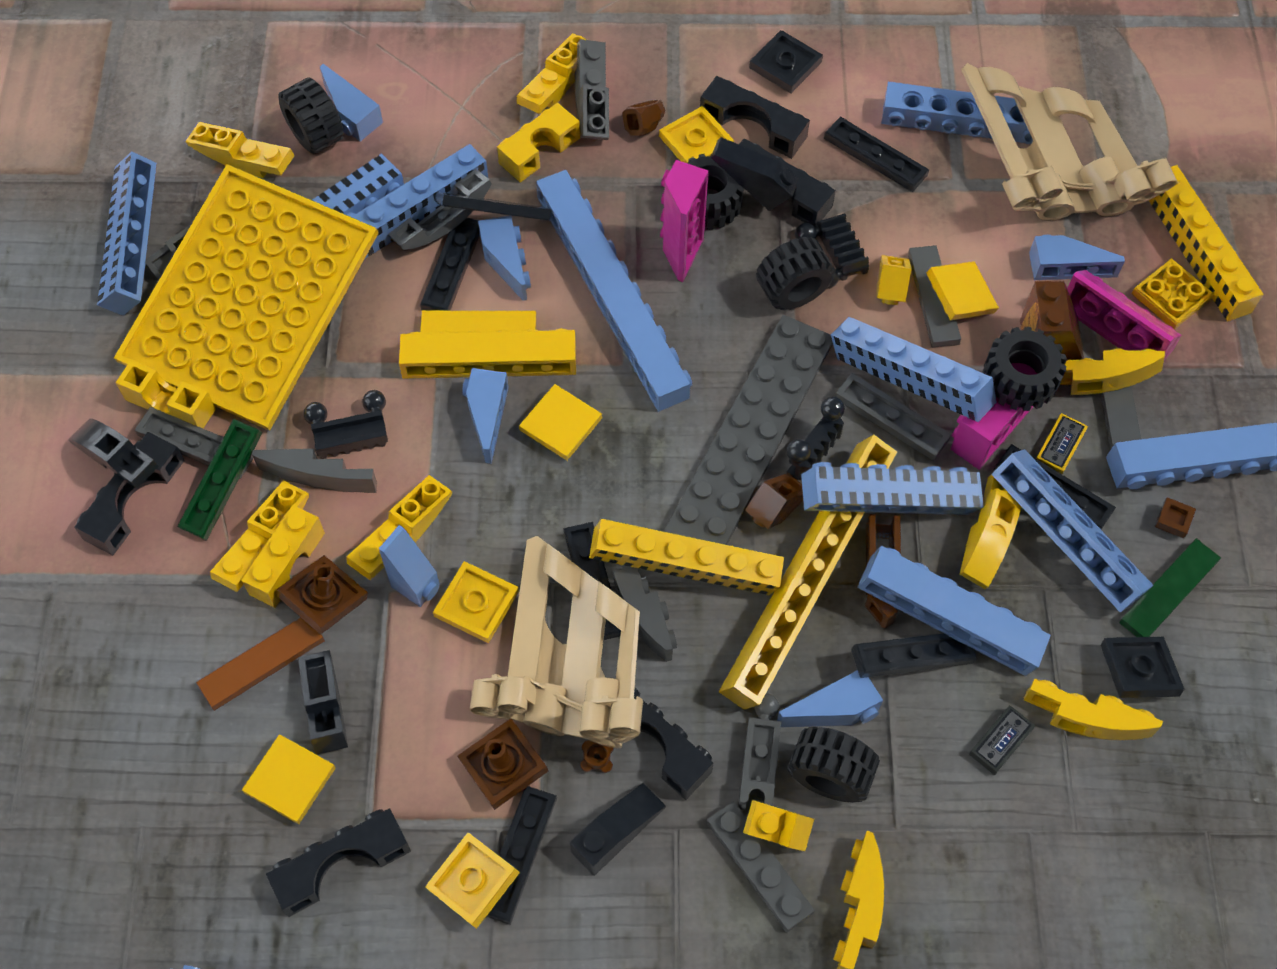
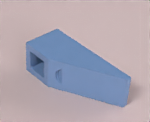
(501, 252)

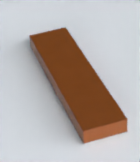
(259, 663)

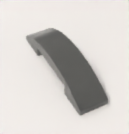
(443, 219)

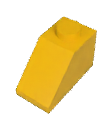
(893, 279)

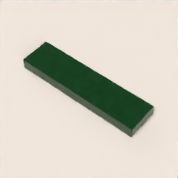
(220, 479)
(1170, 590)

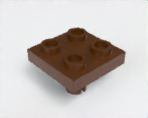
(322, 594)
(503, 763)

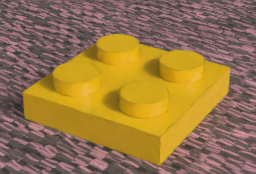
(693, 135)
(476, 602)
(472, 880)

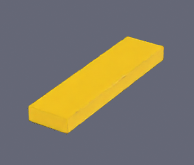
(477, 320)

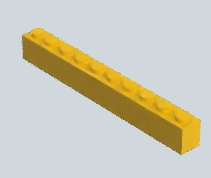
(798, 592)

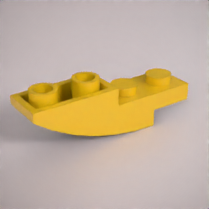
(554, 79)
(234, 149)
(1115, 371)
(413, 513)
(261, 526)
(990, 535)
(1103, 719)
(866, 892)

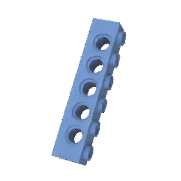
(946, 111)
(1072, 530)

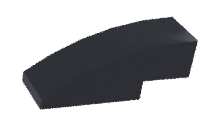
(322, 702)

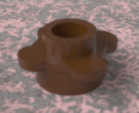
(590, 763)

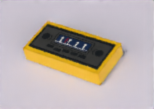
(1062, 443)

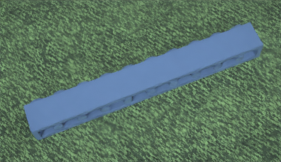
(614, 292)

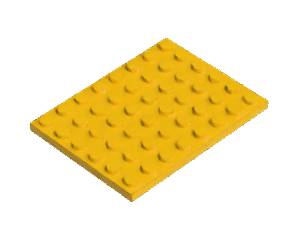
(248, 295)

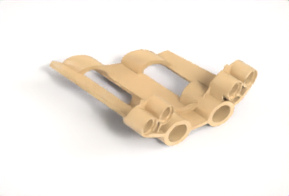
(1048, 172)
(560, 684)

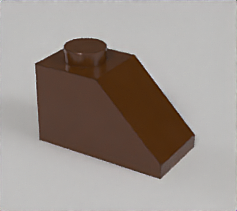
(775, 500)

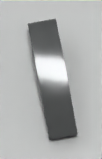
(304, 468)

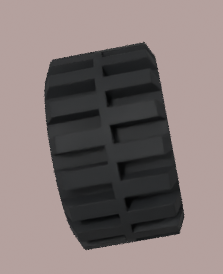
(311, 115)
(722, 205)
(795, 273)
(1030, 349)
(833, 764)

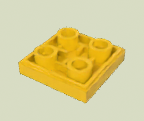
(962, 290)
(1172, 294)
(560, 422)
(289, 779)

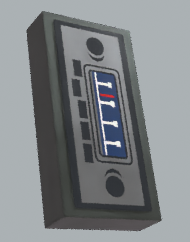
(1002, 740)

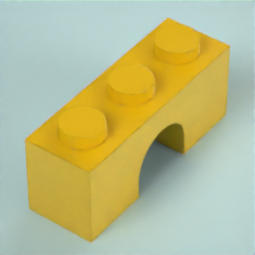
(552, 128)
(147, 389)
(295, 535)

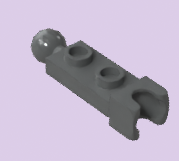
(761, 754)

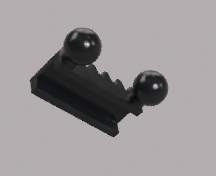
(840, 245)
(351, 431)
(806, 452)

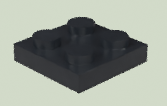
(786, 61)
(1142, 667)

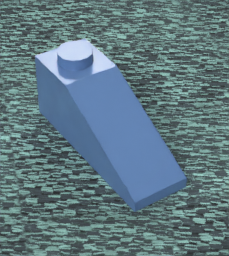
(356, 110)
(1062, 256)
(486, 401)
(408, 568)
(835, 705)

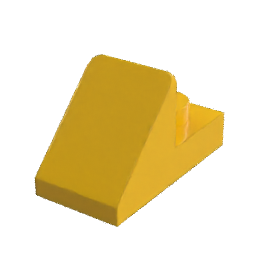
(778, 825)

